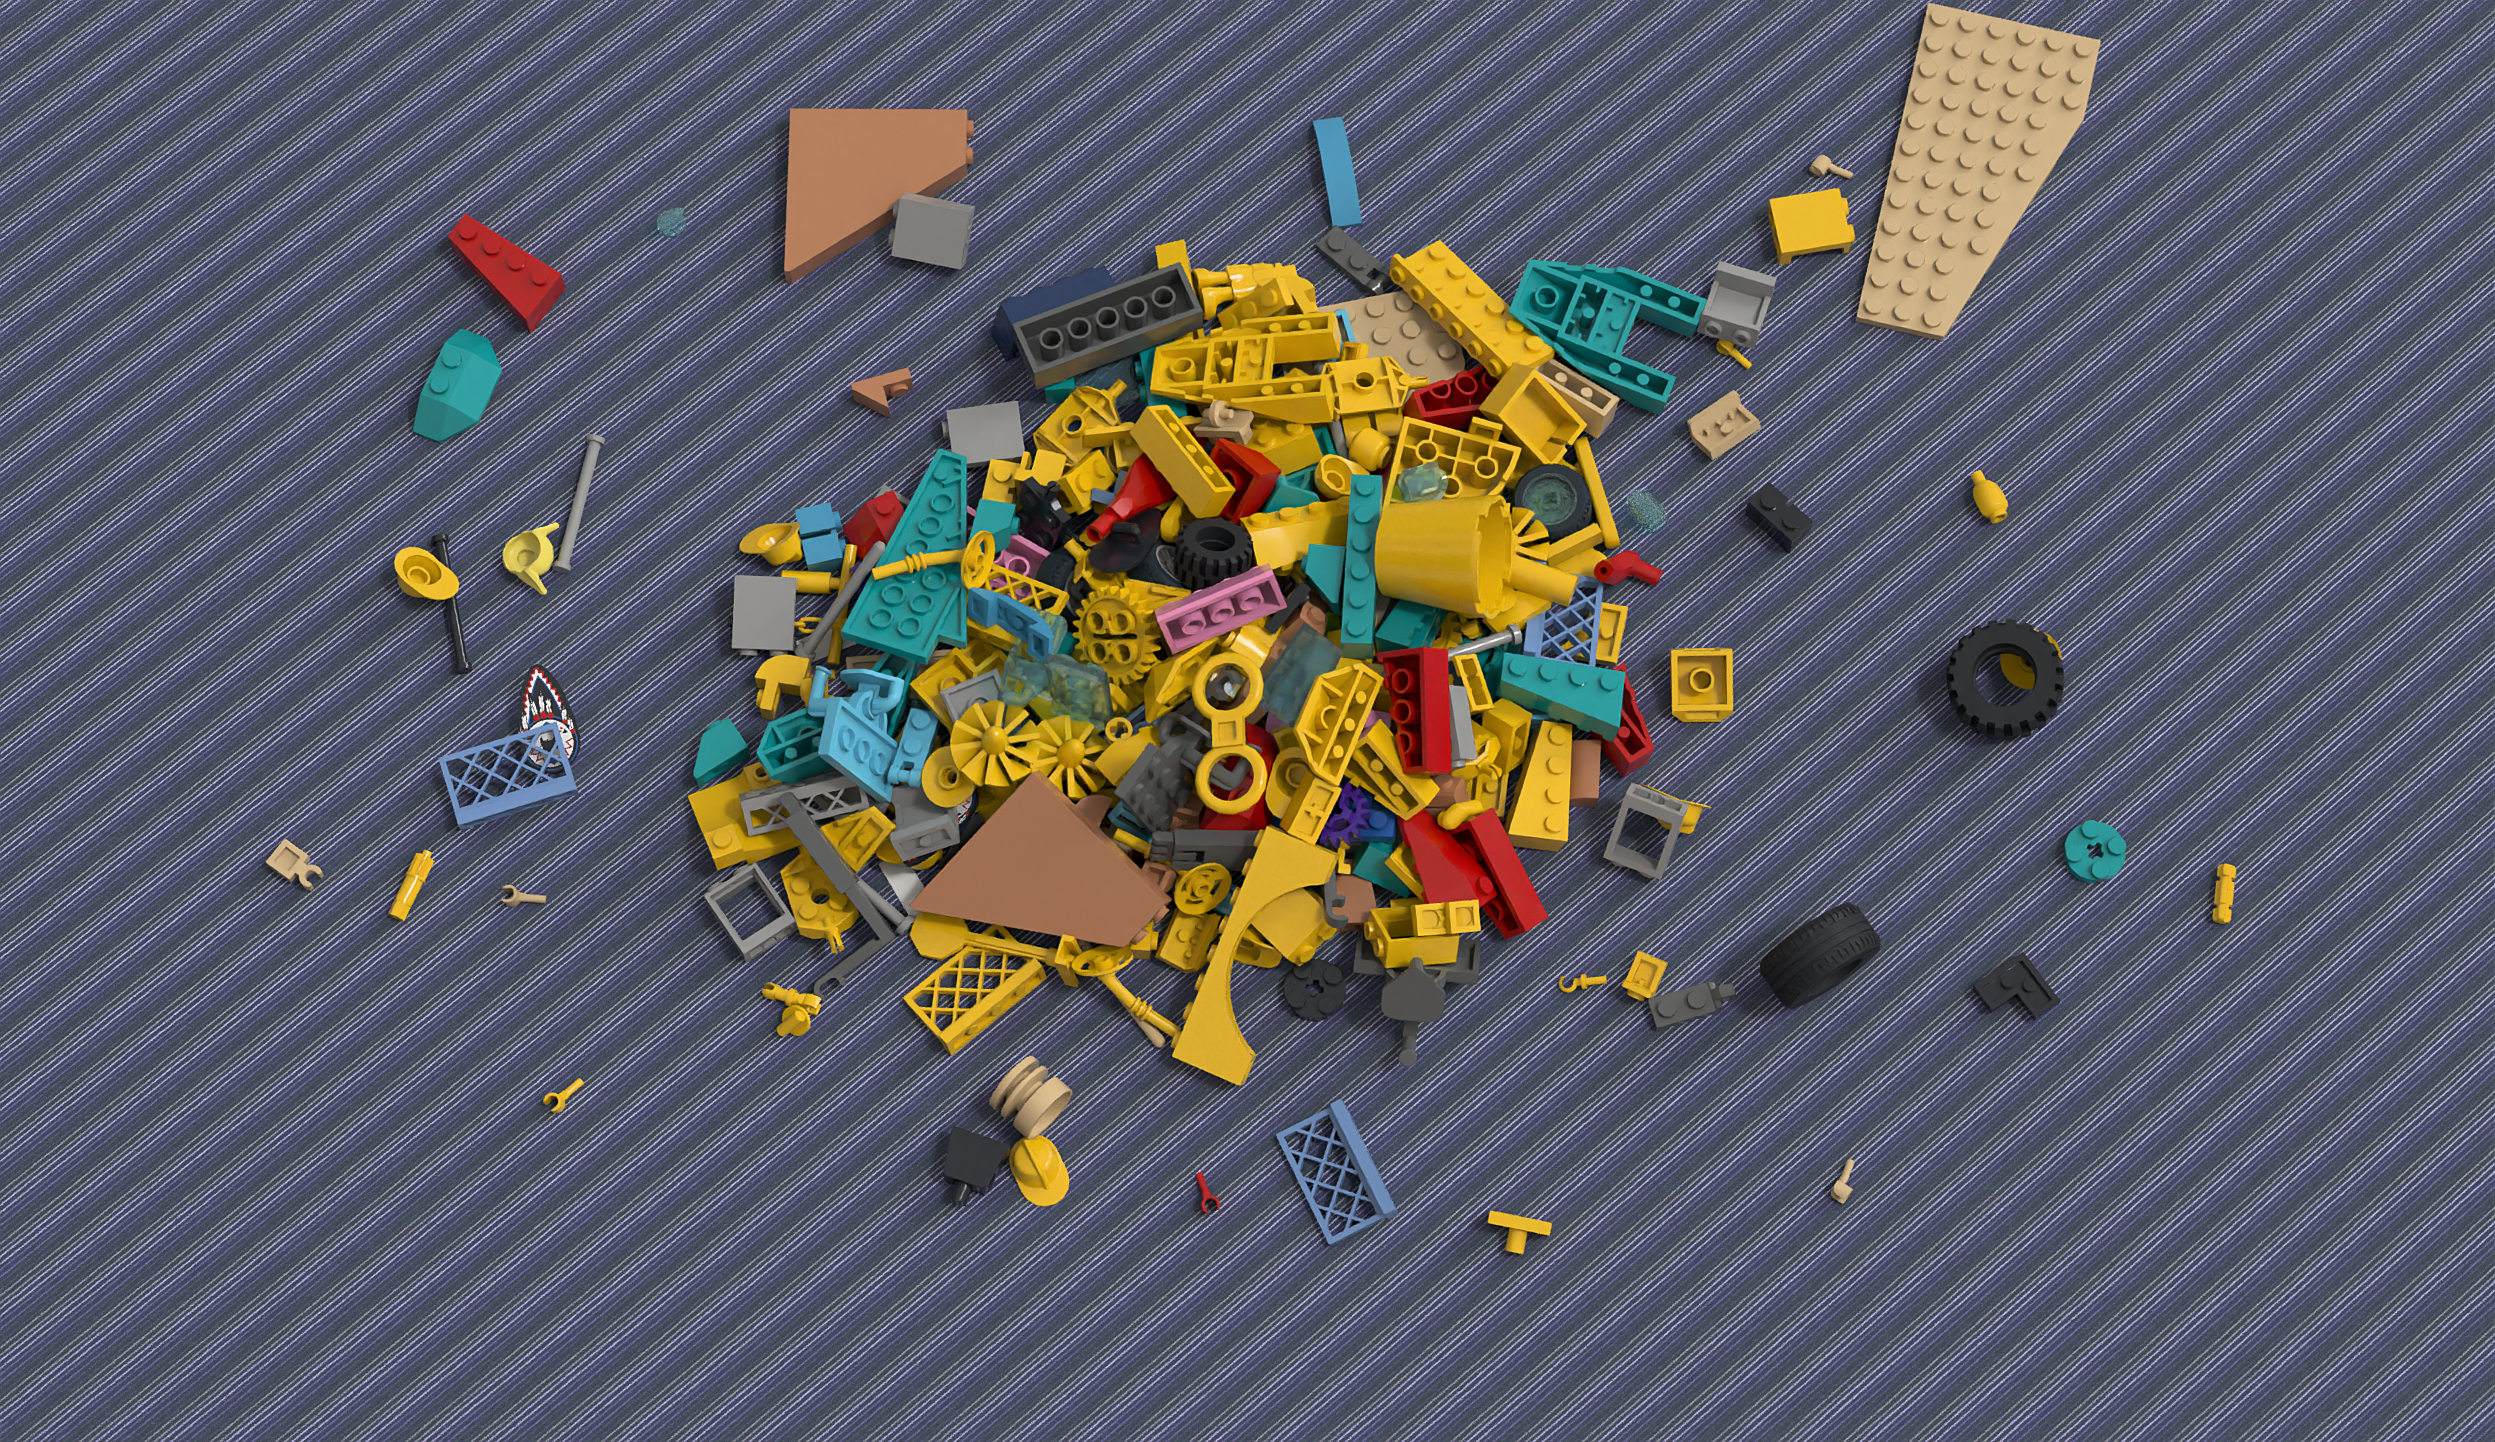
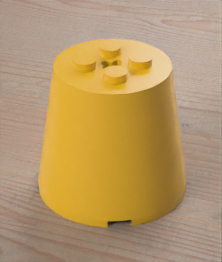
(1446, 553)

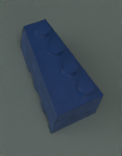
(1042, 300)

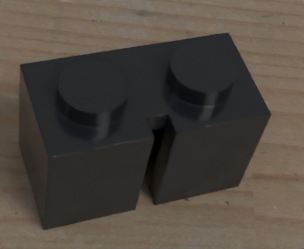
(1782, 523)

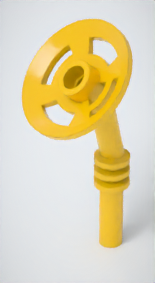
(968, 558)
(1195, 878)
(1104, 965)

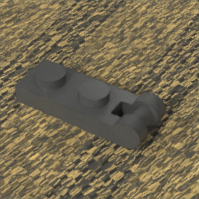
(1354, 261)

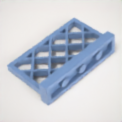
(1535, 633)
(515, 801)
(1361, 1160)

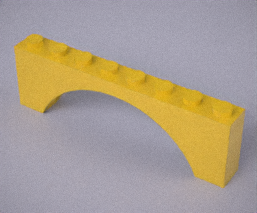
(1211, 1031)

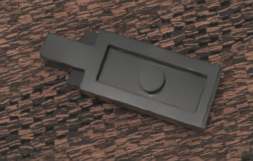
(1689, 1004)

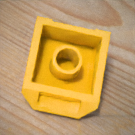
(1701, 684)

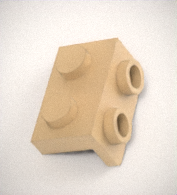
(1722, 425)

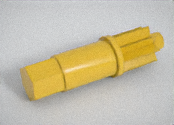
(411, 885)

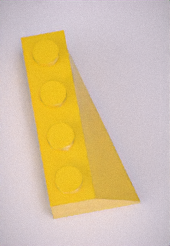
(1286, 534)

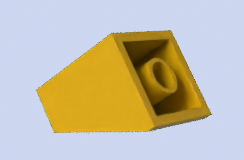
(1295, 924)

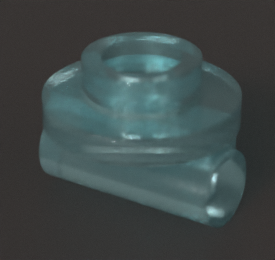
(672, 222)

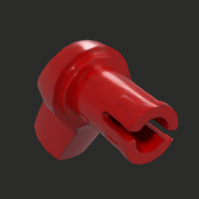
(1624, 565)

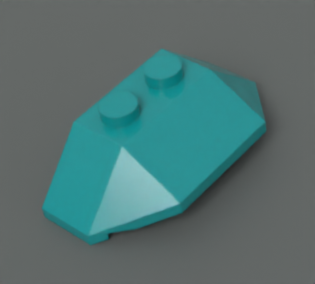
(457, 387)
(791, 748)

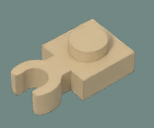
(291, 862)

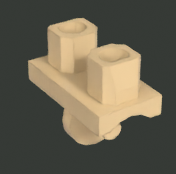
(1225, 423)

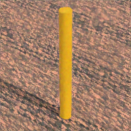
(836, 638)

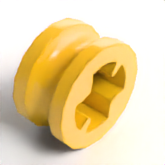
(1112, 727)

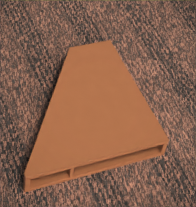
(854, 167)
(1048, 873)

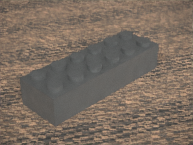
(1108, 325)

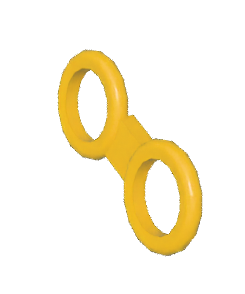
(1229, 733)

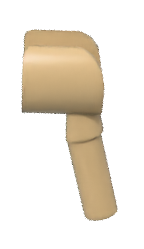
(1823, 164)
(521, 897)
(1840, 1190)

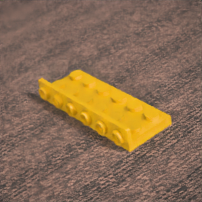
(1468, 309)

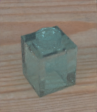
(1423, 483)

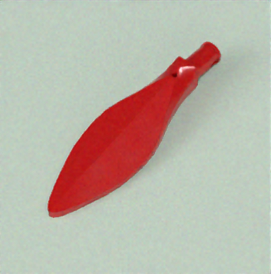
(1140, 491)

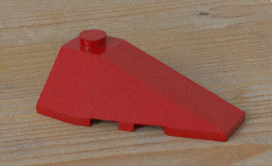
(874, 523)

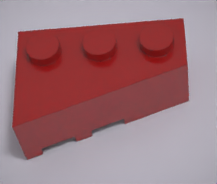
(1632, 743)

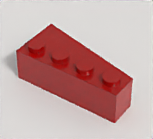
(509, 272)
(1452, 401)
(1420, 707)
(1517, 903)

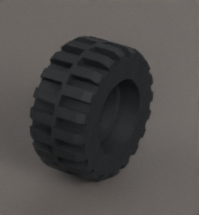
(1997, 640)

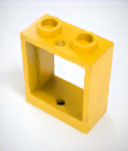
(1398, 952)

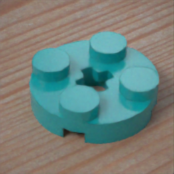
(2094, 834)

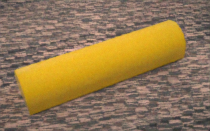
(1542, 581)

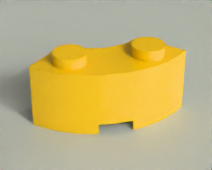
(1122, 754)

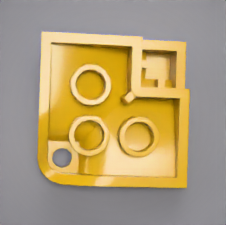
(954, 669)
(724, 825)

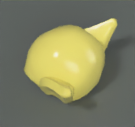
(530, 555)

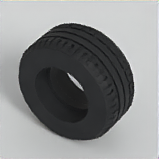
(1820, 955)

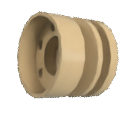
(1025, 1093)

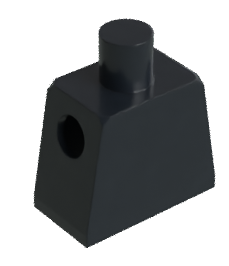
(972, 1164)

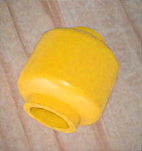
(1370, 449)

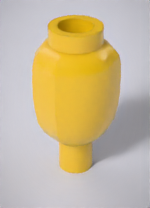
(1989, 498)

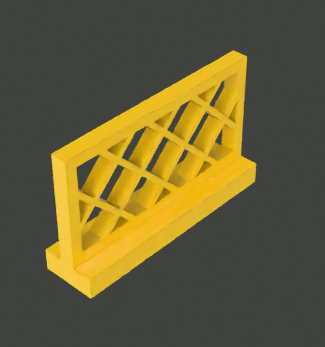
(995, 634)
(986, 1009)

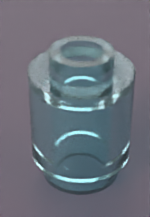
(1646, 510)

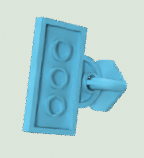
(856, 727)

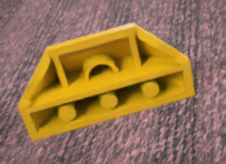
(1172, 679)
(1335, 718)

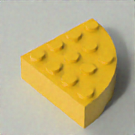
(1470, 462)

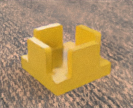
(1046, 467)

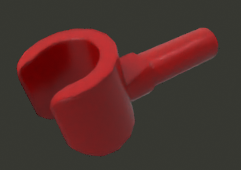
(1205, 1192)

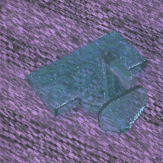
(1069, 685)

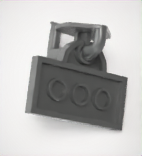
(1157, 779)
(1416, 990)

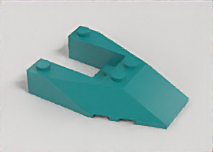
(1589, 317)

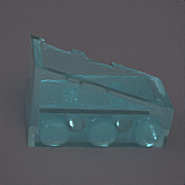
(1294, 673)

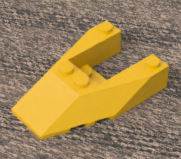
(1239, 367)

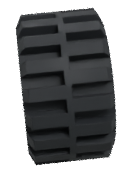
(1211, 552)

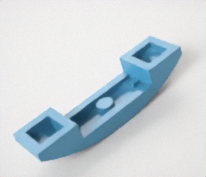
(1338, 172)
(1013, 616)

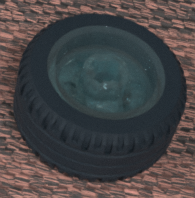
(1557, 499)

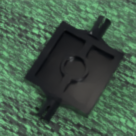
(1041, 514)

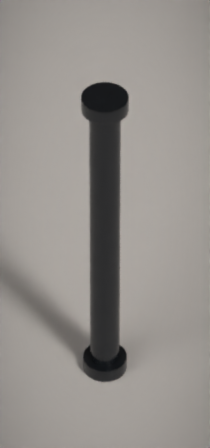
(462, 665)

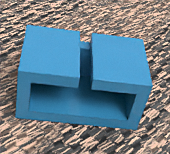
(820, 537)

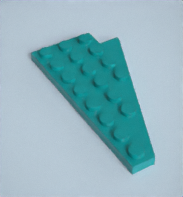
(919, 609)

